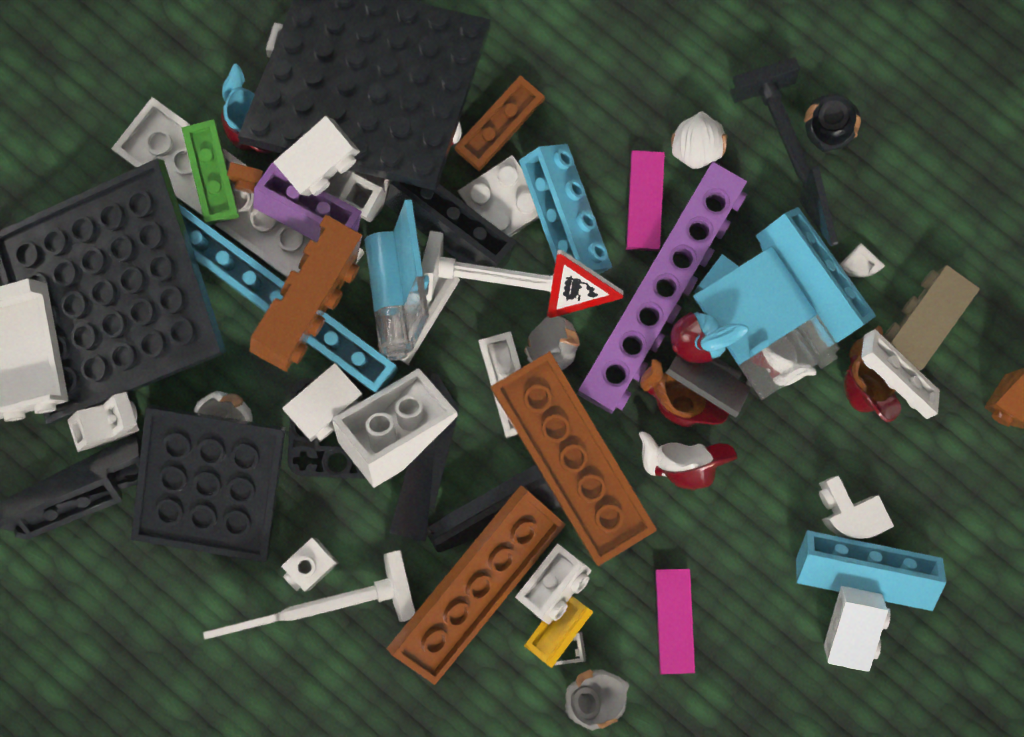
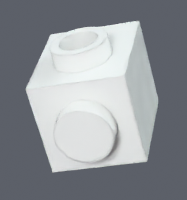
(308, 565)

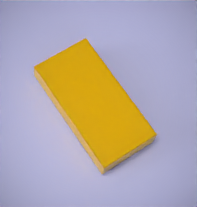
(551, 640)

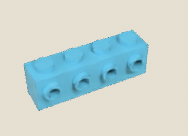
(564, 206)
(817, 273)
(895, 573)

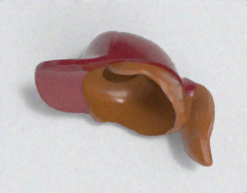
(867, 389)
(678, 401)

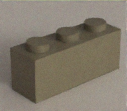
(931, 315)

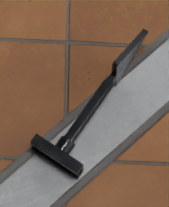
(767, 84)

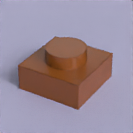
(244, 177)

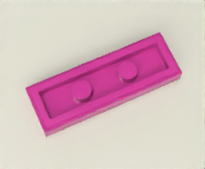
(645, 200)
(674, 621)

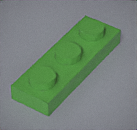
(210, 172)

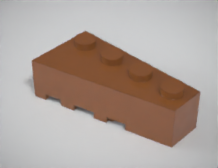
(308, 295)

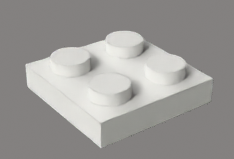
(502, 197)

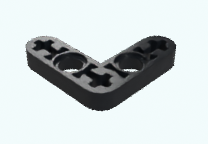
(302, 444)

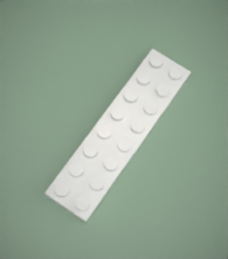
(159, 135)

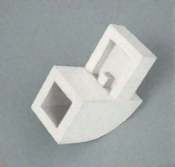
(366, 194)
(104, 423)
(851, 520)

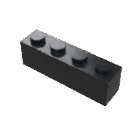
(464, 231)

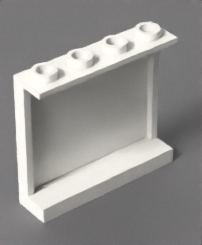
(28, 352)

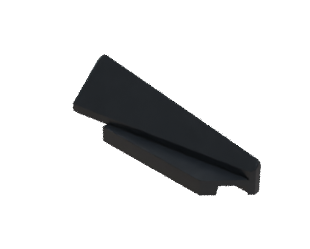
(423, 480)
(73, 491)
(472, 518)

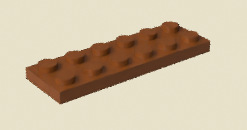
(573, 458)
(476, 586)

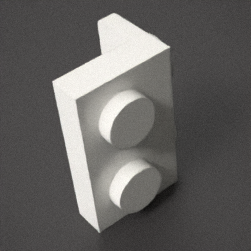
(554, 585)

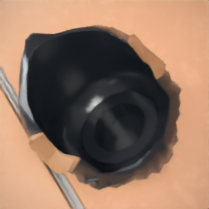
(832, 122)

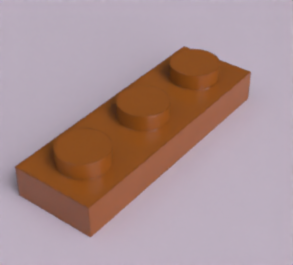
(499, 123)

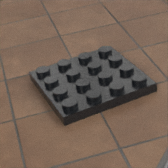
(207, 483)

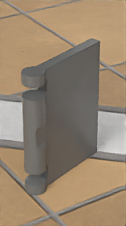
(713, 381)

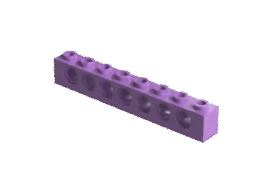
(716, 184)

